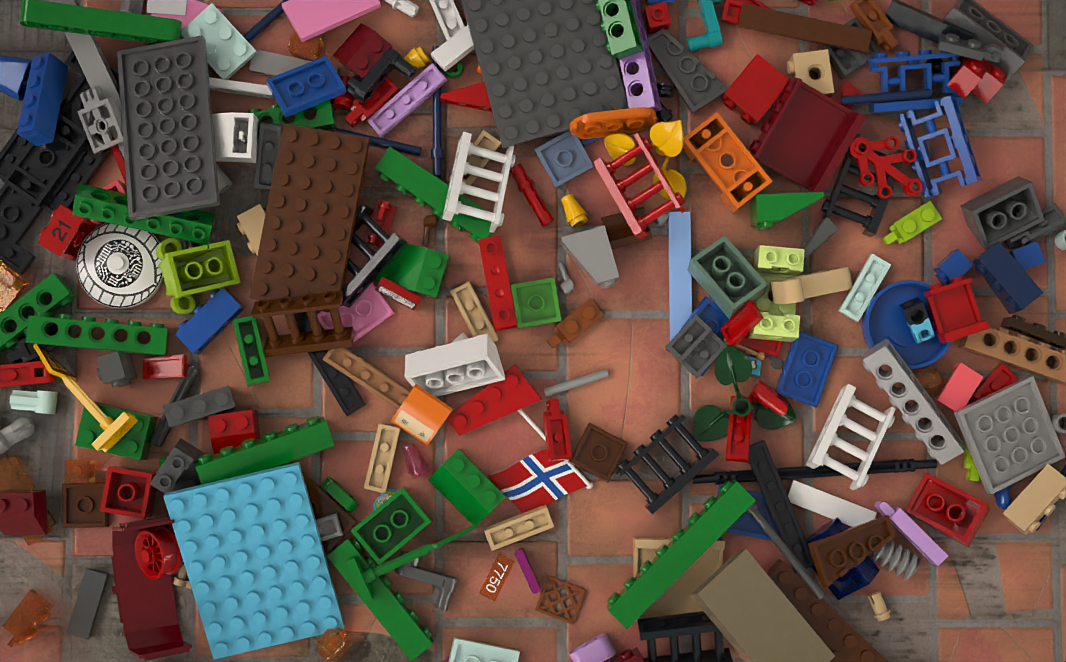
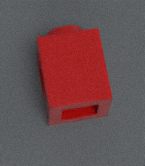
(656, 17)

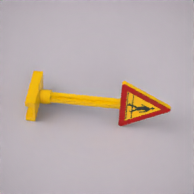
(112, 429)

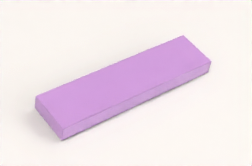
(407, 100)

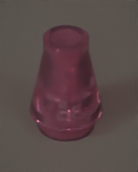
(415, 462)

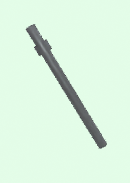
(784, 549)

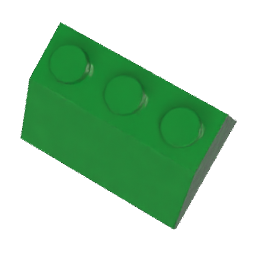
(467, 487)

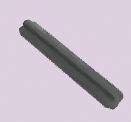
(180, 393)

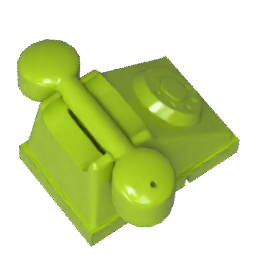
(208, 269)

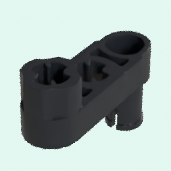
(365, 88)

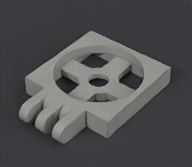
(92, 101)

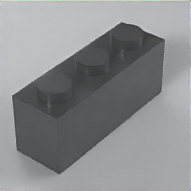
(199, 406)

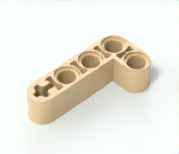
(809, 285)

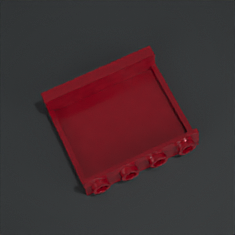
(806, 136)

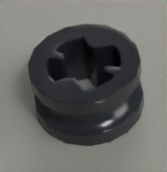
(665, 89)

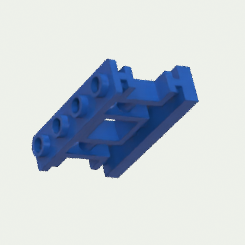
(912, 62)
(958, 140)

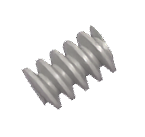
(898, 558)

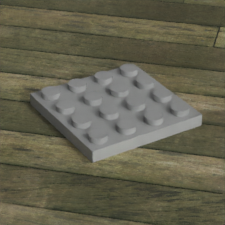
(1009, 434)

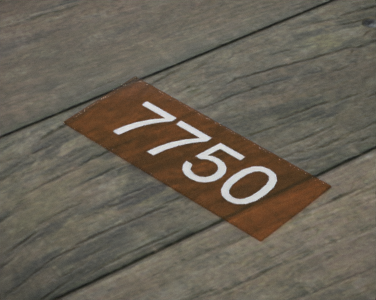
(496, 577)

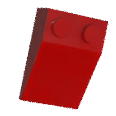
(233, 429)
(947, 509)

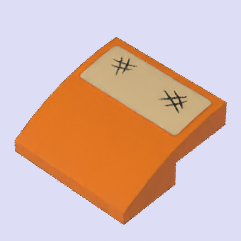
(421, 414)

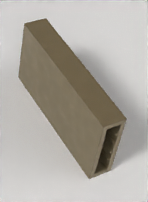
(757, 615)

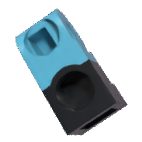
(917, 319)

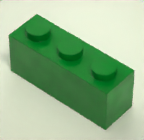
(251, 351)

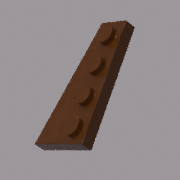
(849, 547)

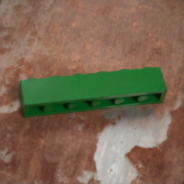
(429, 191)
(266, 452)
(386, 604)

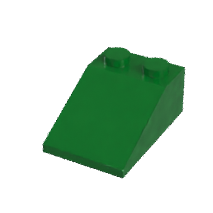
(771, 209)
(417, 270)

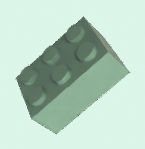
(726, 276)

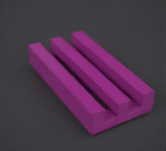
(527, 571)

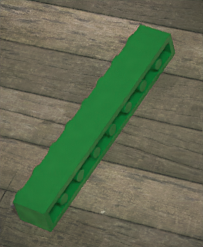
(679, 553)

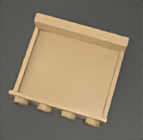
(677, 597)

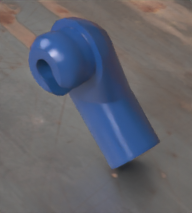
(1003, 498)

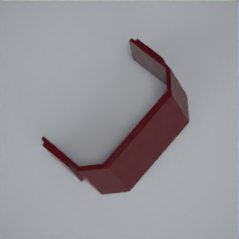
(144, 604)

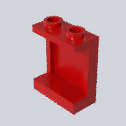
(755, 90)
(954, 309)

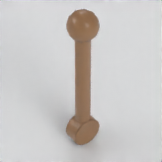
(760, 356)

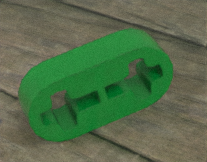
(340, 494)

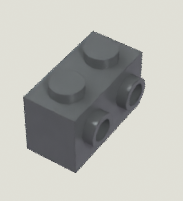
(116, 369)

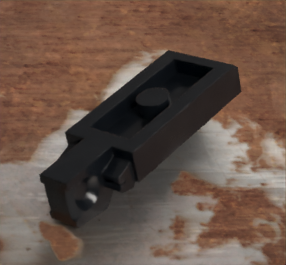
(26, 351)

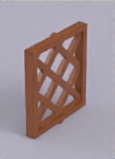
(555, 614)

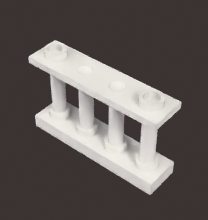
(458, 186)
(829, 437)

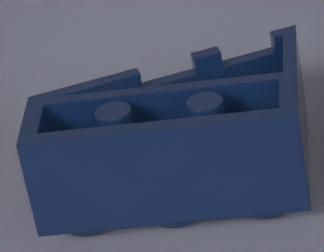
(1006, 278)

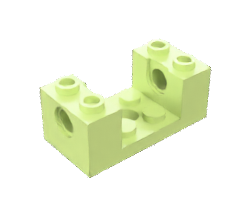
(778, 320)

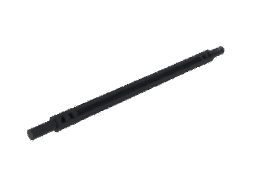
(822, 471)

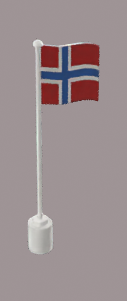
(535, 479)

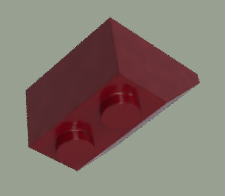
(362, 50)
(23, 512)

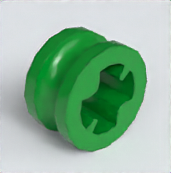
(455, 75)

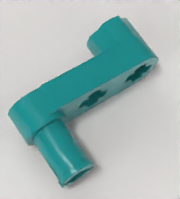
(712, 36)

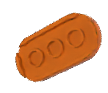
(614, 121)

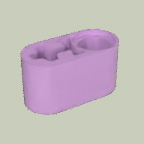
(594, 650)

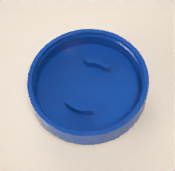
(885, 320)

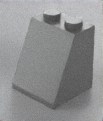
(593, 255)

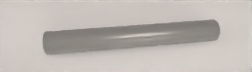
(576, 382)

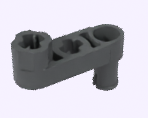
(446, 583)

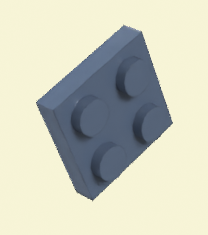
(563, 159)

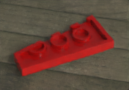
(494, 402)

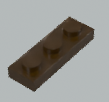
(1035, 331)

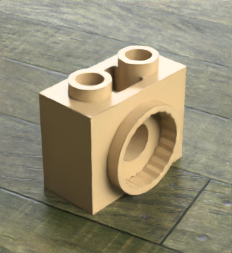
(818, 61)

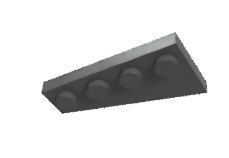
(691, 78)

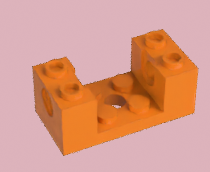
(741, 179)

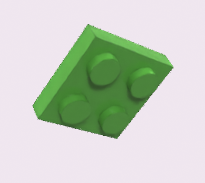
(536, 303)

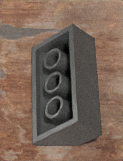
(990, 30)

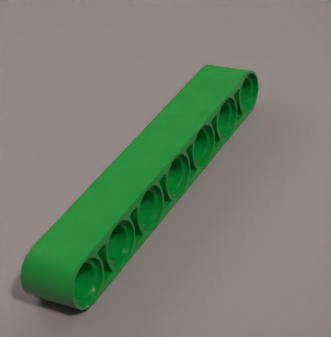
(99, 22)

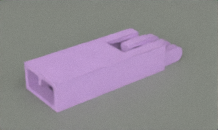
(912, 533)

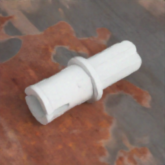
(405, 6)

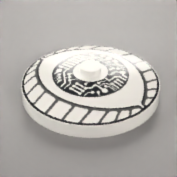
(119, 266)

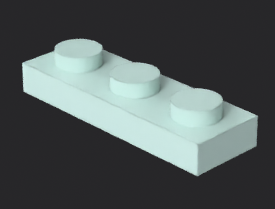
(864, 287)

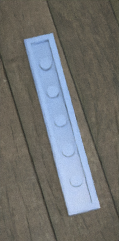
(679, 278)

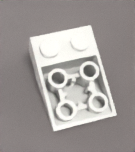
(235, 137)

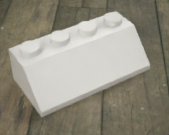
(455, 366)

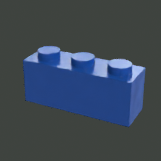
(209, 320)

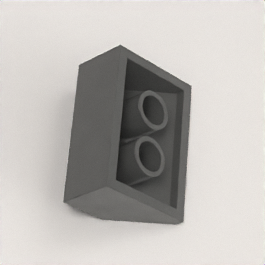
(1003, 212)

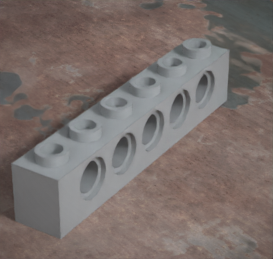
(885, 354)

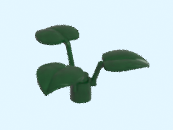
(731, 368)

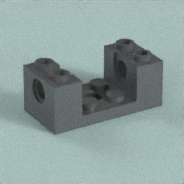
(178, 469)

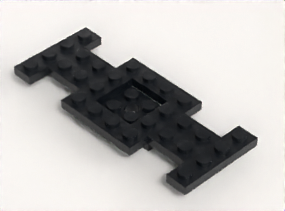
(31, 183)

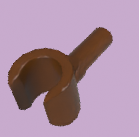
(429, 221)

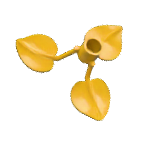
(667, 139)

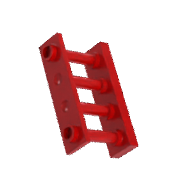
(617, 187)
(497, 283)

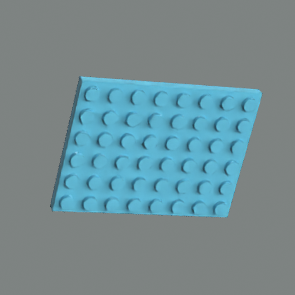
(255, 560)

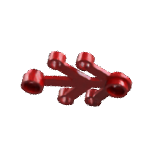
(883, 165)

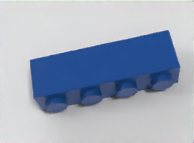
(42, 99)

